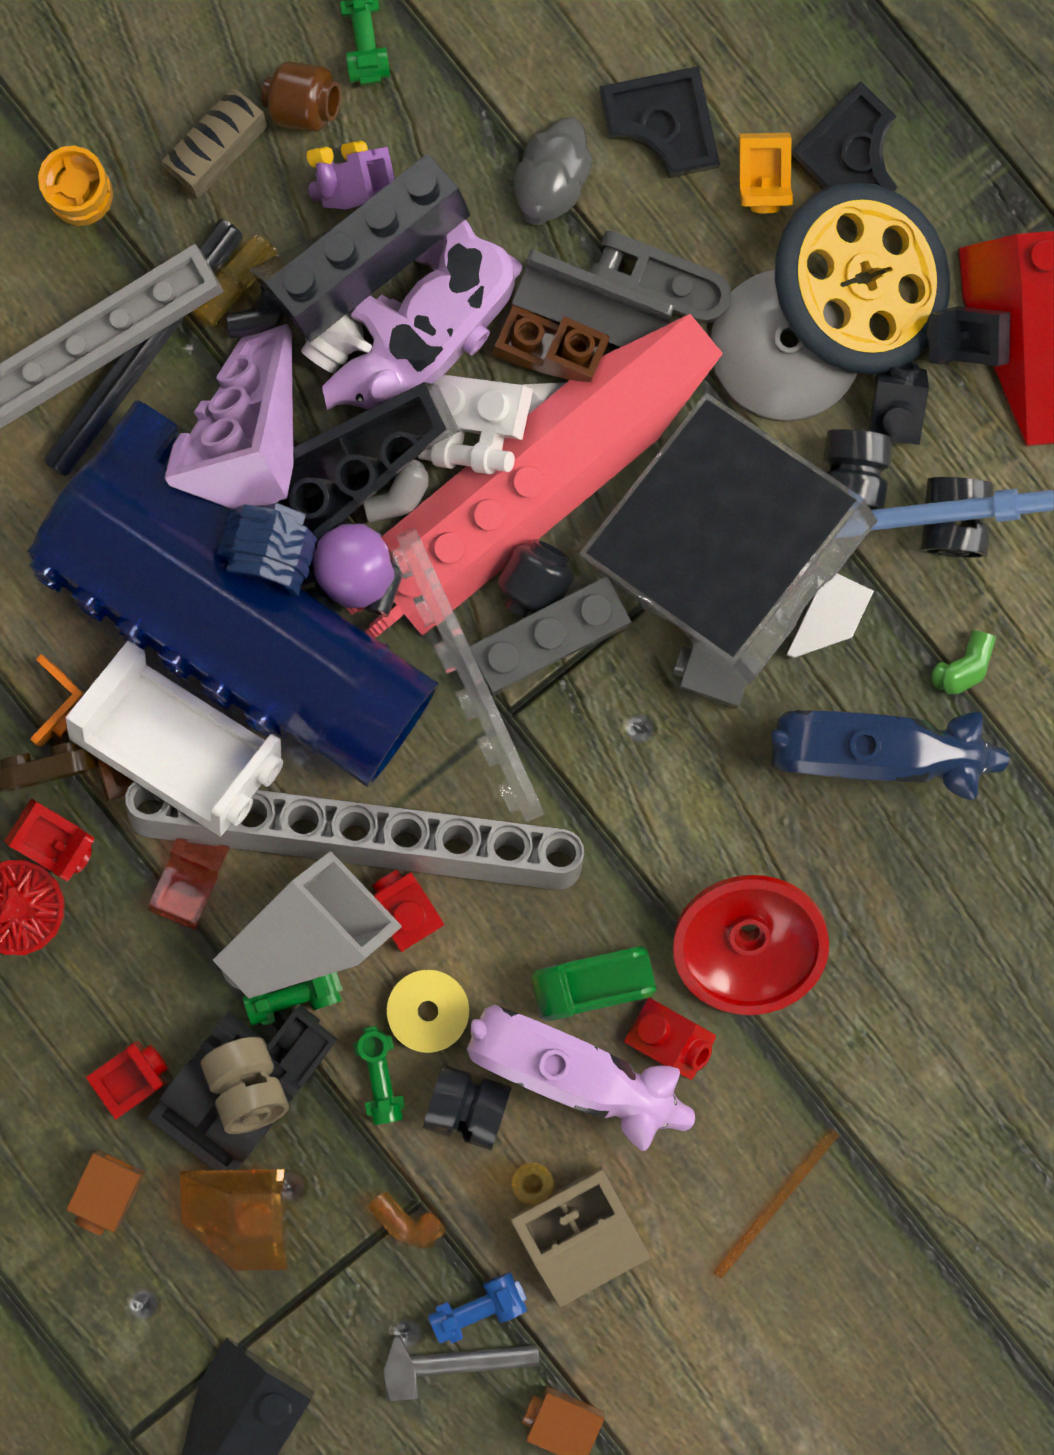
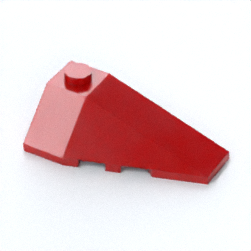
(1018, 278)

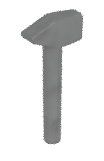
(403, 1369)

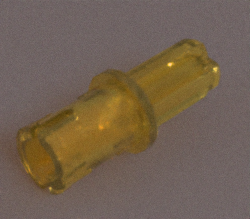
(236, 279)

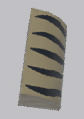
(215, 142)

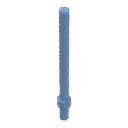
(1004, 505)

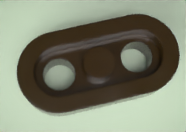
(65, 761)

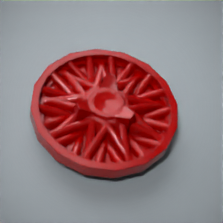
(29, 907)

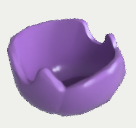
(353, 565)

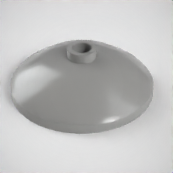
(764, 373)

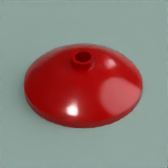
(754, 968)

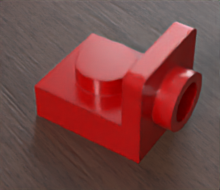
(409, 906)

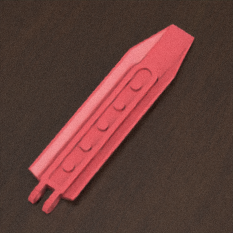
(565, 456)

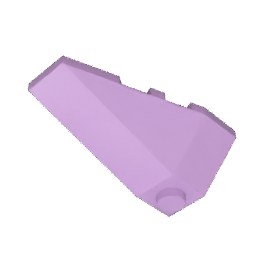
(245, 433)

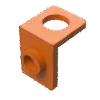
(57, 722)

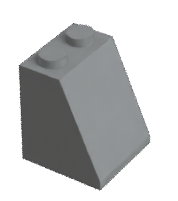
(307, 931)

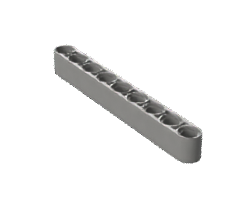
(378, 846)

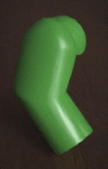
(968, 670)

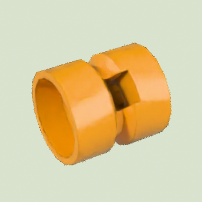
(75, 185)

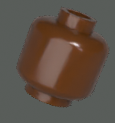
(301, 96)

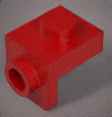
(51, 840)
(671, 1039)
(129, 1078)

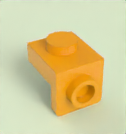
(765, 171)

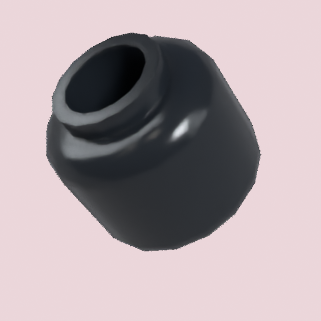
(535, 577)

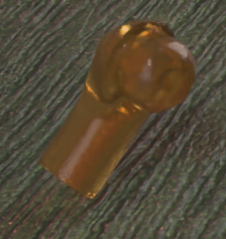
(402, 1227)

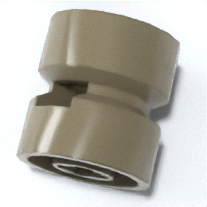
(246, 1091)

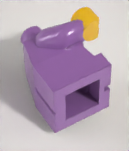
(350, 182)

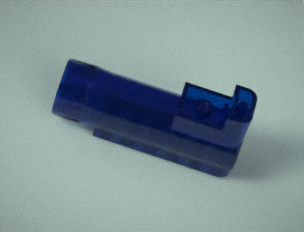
(153, 568)

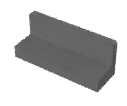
(560, 290)

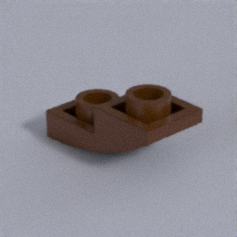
(555, 349)

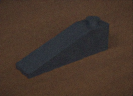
(244, 1406)

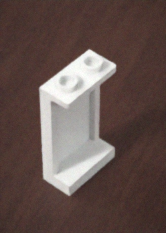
(173, 742)

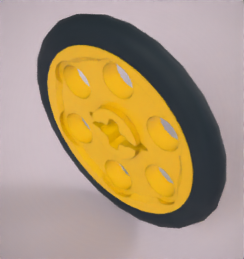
(804, 296)

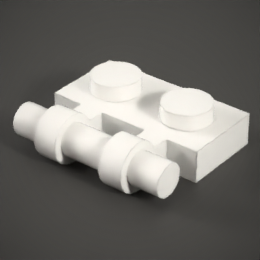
(486, 409)

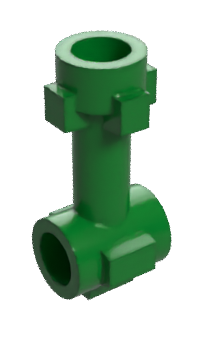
(367, 63)
(319, 991)
(373, 1049)

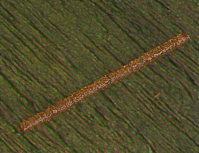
(776, 1203)

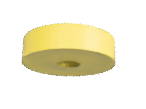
(404, 1015)

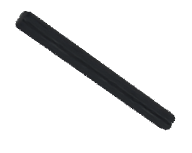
(128, 369)

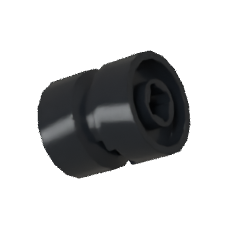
(857, 462)
(946, 539)
(467, 1107)

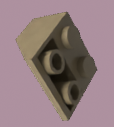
(580, 1236)

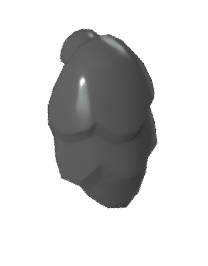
(552, 171)

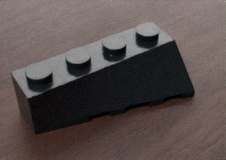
(349, 262)
(361, 455)

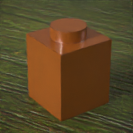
(104, 1193)
(562, 1423)

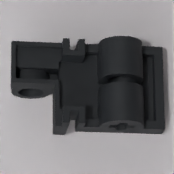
(189, 1108)

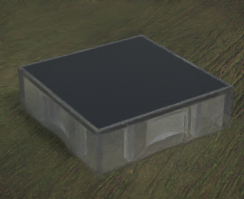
(728, 536)

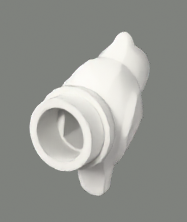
(336, 343)

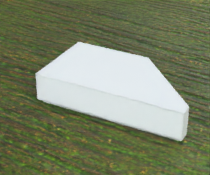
(831, 616)

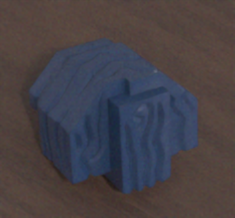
(268, 544)

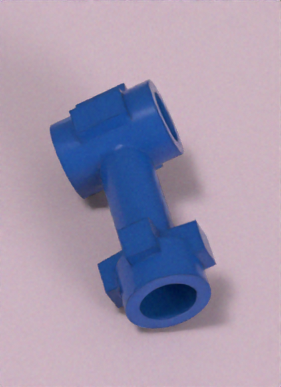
(503, 1297)

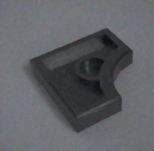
(667, 116)
(848, 142)

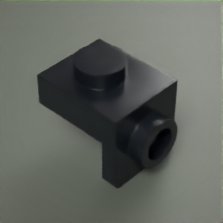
(969, 336)
(900, 403)

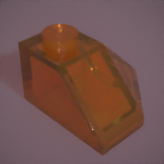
(238, 1215)

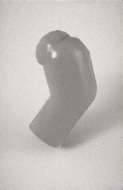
(403, 495)

